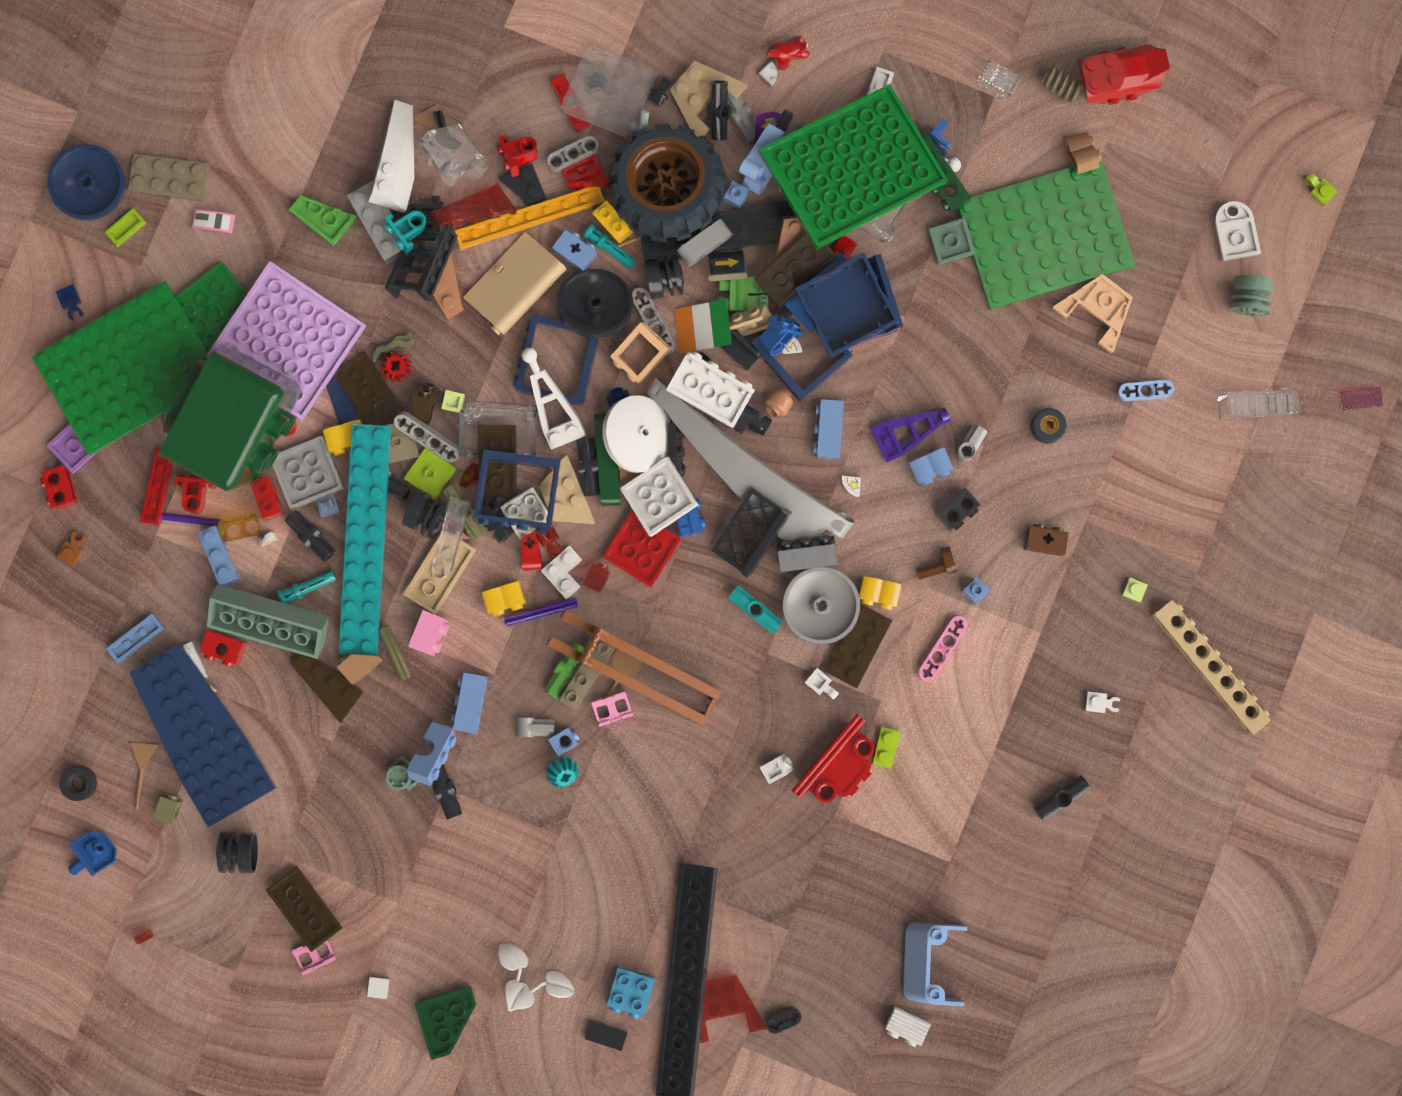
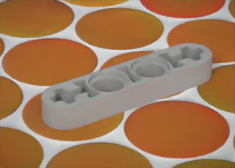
(655, 320)
(425, 440)

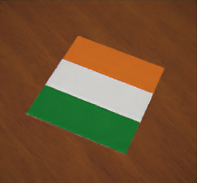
(702, 326)

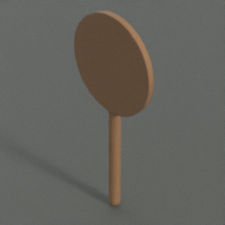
(625, 664)

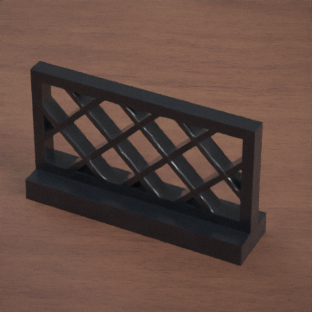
(764, 542)

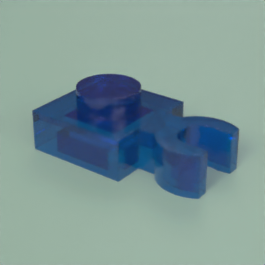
(69, 300)

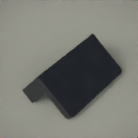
(741, 351)

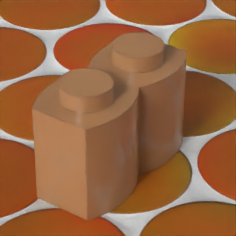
(1082, 152)

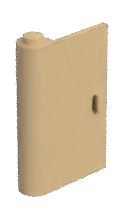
(514, 283)

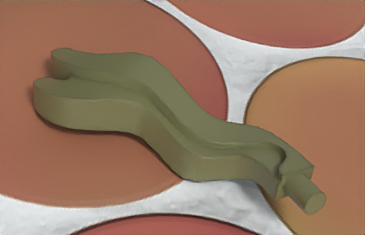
(398, 341)

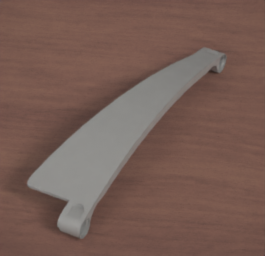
(745, 471)

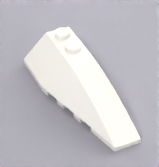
(396, 162)

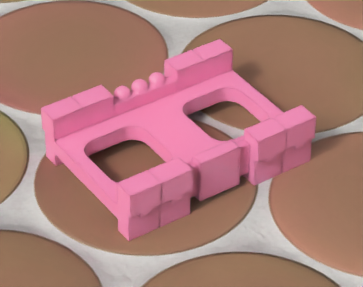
(610, 703)
(317, 961)

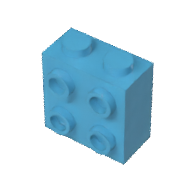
(630, 992)

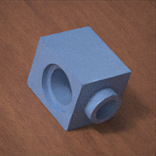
(736, 195)
(975, 590)
(555, 741)

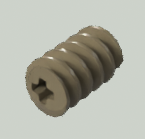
(1062, 84)

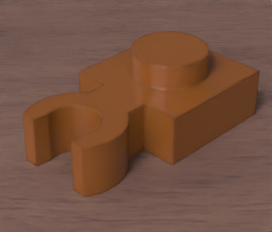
(70, 551)

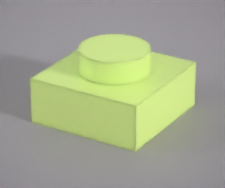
(453, 401)
(1134, 590)

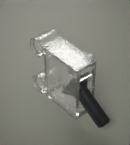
(452, 151)

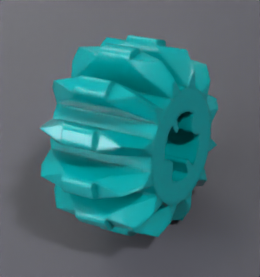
(562, 772)

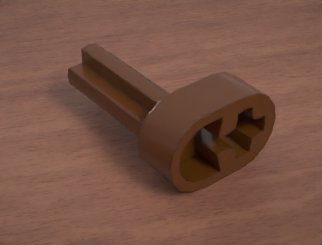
(947, 565)

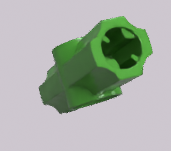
(563, 674)

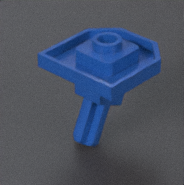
(93, 852)

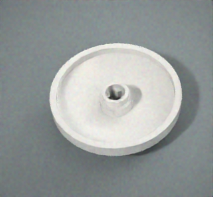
(636, 433)

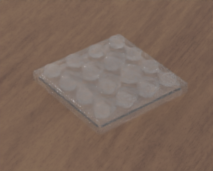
(609, 91)

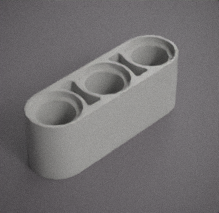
(578, 146)
(704, 242)

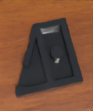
(525, 185)

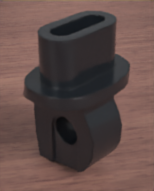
(658, 95)

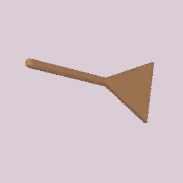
(426, 118)
(143, 753)

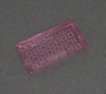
(1362, 398)

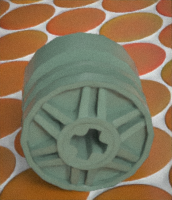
(1252, 295)

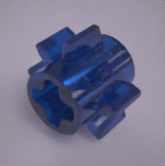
(615, 395)

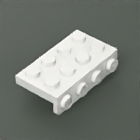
(710, 389)

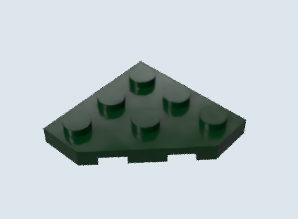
(444, 1019)

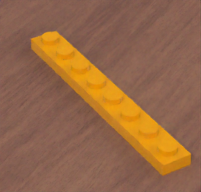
(529, 217)

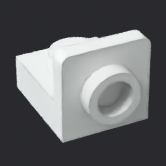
(777, 768)

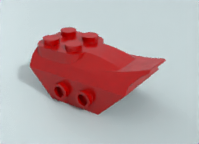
(1123, 73)

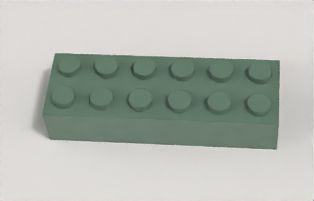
(267, 621)

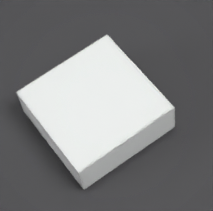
(378, 987)

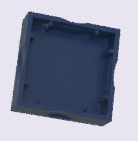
(846, 305)

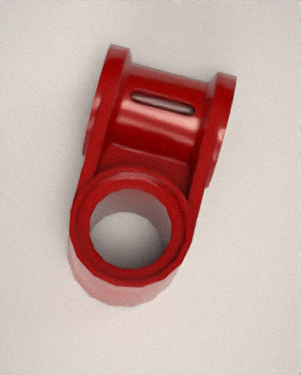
(532, 556)

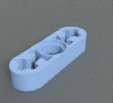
(1131, 386)

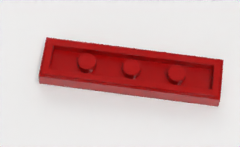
(156, 490)

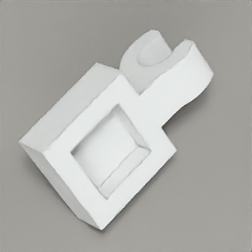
(820, 682)

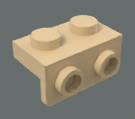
(751, 320)

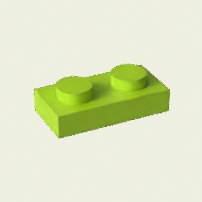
(886, 747)

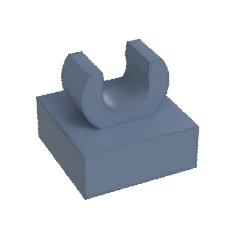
(327, 505)

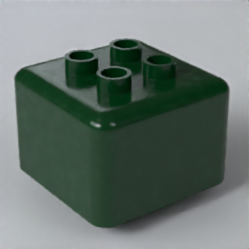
(229, 419)

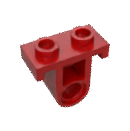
(516, 153)
(193, 489)

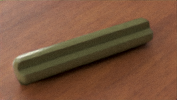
(394, 653)

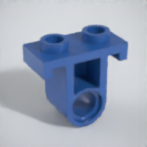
(779, 334)

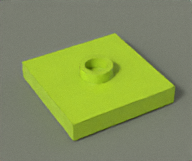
(430, 473)

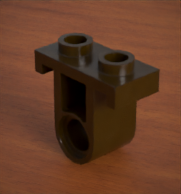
(424, 402)

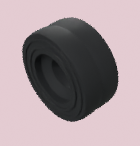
(89, 783)

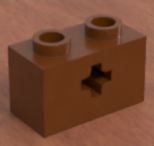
(1056, 546)

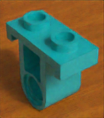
(404, 230)

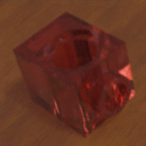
(597, 577)

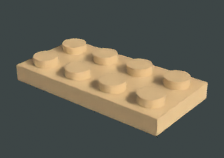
(431, 588)

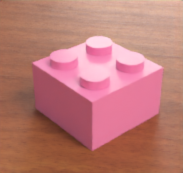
(429, 633)

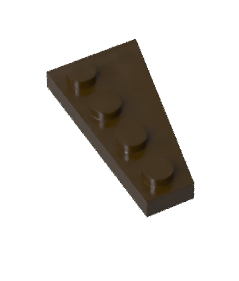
(328, 685)

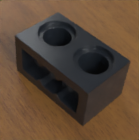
(954, 506)

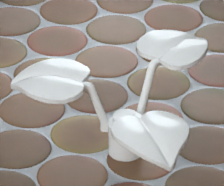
(518, 994)

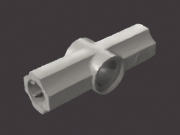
(742, 117)

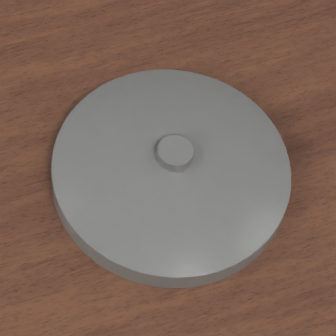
(821, 605)

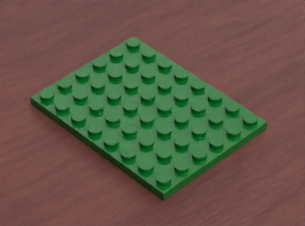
(852, 166)
(1046, 235)
(122, 367)

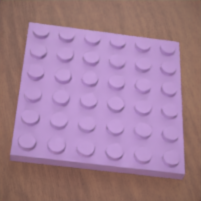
(292, 333)

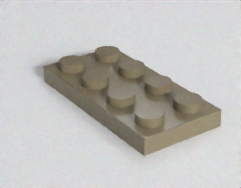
(168, 177)

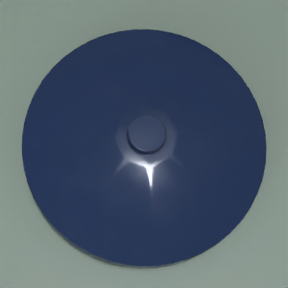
(86, 182)

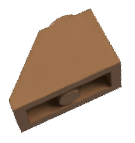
(357, 666)

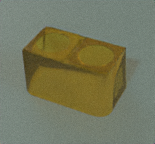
(225, 523)

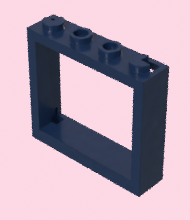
(587, 367)
(787, 379)
(518, 459)

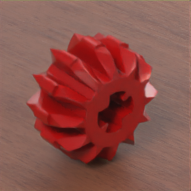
(403, 366)

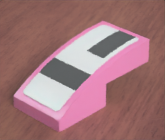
(213, 221)

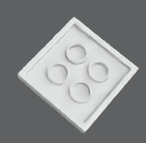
(659, 496)

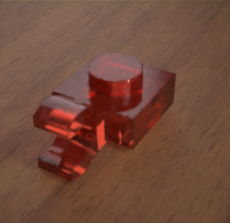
(550, 540)

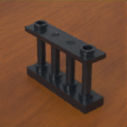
(430, 272)

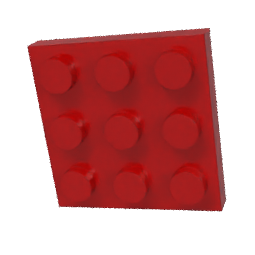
(639, 553)

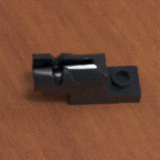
(749, 419)

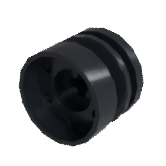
(664, 277)
(423, 512)
(233, 852)

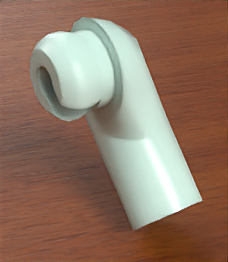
(643, 121)

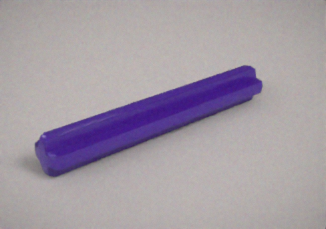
(541, 611)

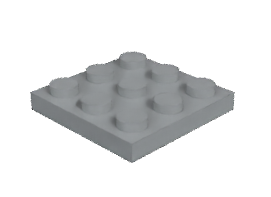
(307, 473)

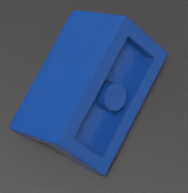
(936, 136)

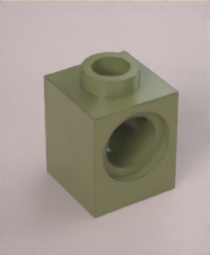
(168, 809)

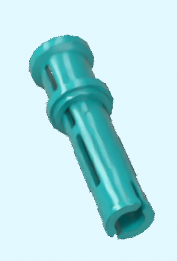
(602, 241)
(296, 588)

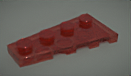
(475, 207)

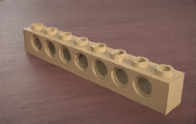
(1188, 649)

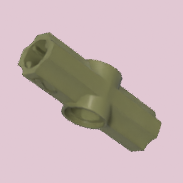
(473, 528)

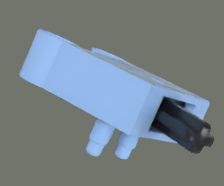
(753, 166)

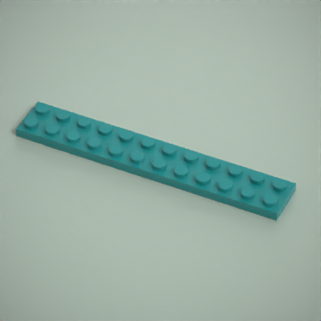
(365, 539)

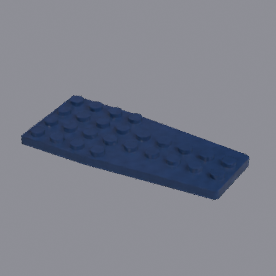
(200, 736)

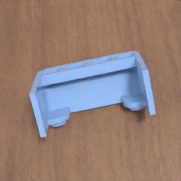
(917, 959)

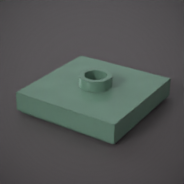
(952, 241)

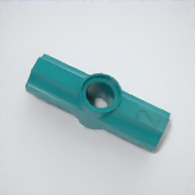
(745, 601)

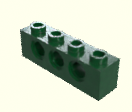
(960, 196)

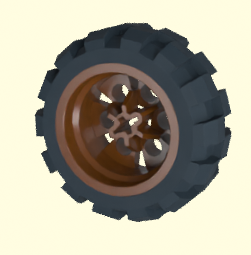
(663, 149)

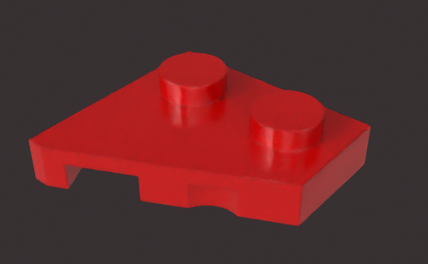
(585, 174)

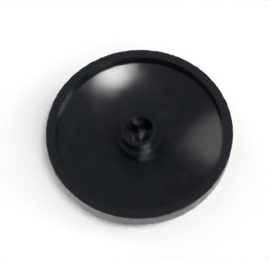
(594, 303)

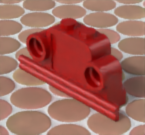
(839, 765)

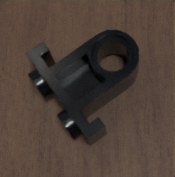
(426, 210)

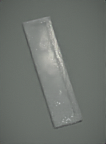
(450, 536)

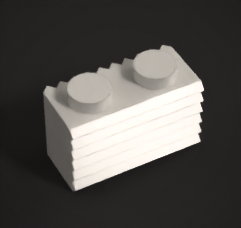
(907, 1026)

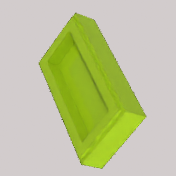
(125, 227)

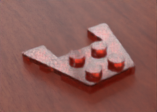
(725, 998)

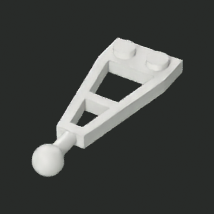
(561, 433)

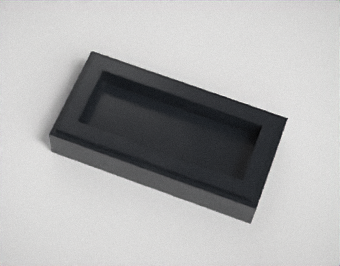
(606, 1035)

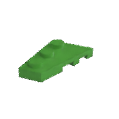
(323, 219)

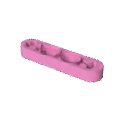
(945, 650)

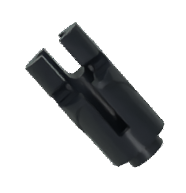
(500, 534)

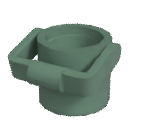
(397, 776)

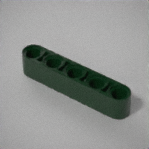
(606, 468)

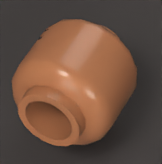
(778, 403)

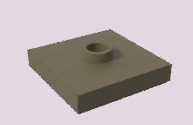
(402, 446)

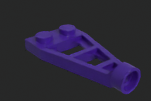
(888, 442)

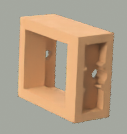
(654, 339)

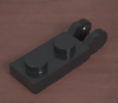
(676, 448)

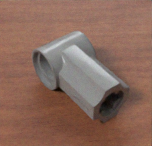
(971, 442)
(535, 727)

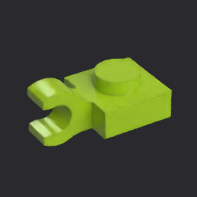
(1322, 190)

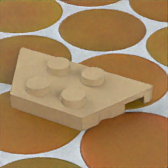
(570, 500)

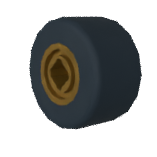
(1048, 432)

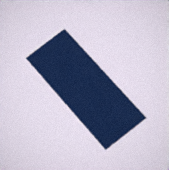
(342, 404)

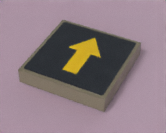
(727, 265)

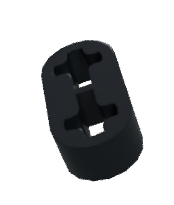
(785, 1024)

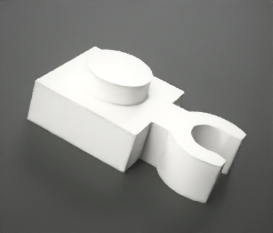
(1098, 702)

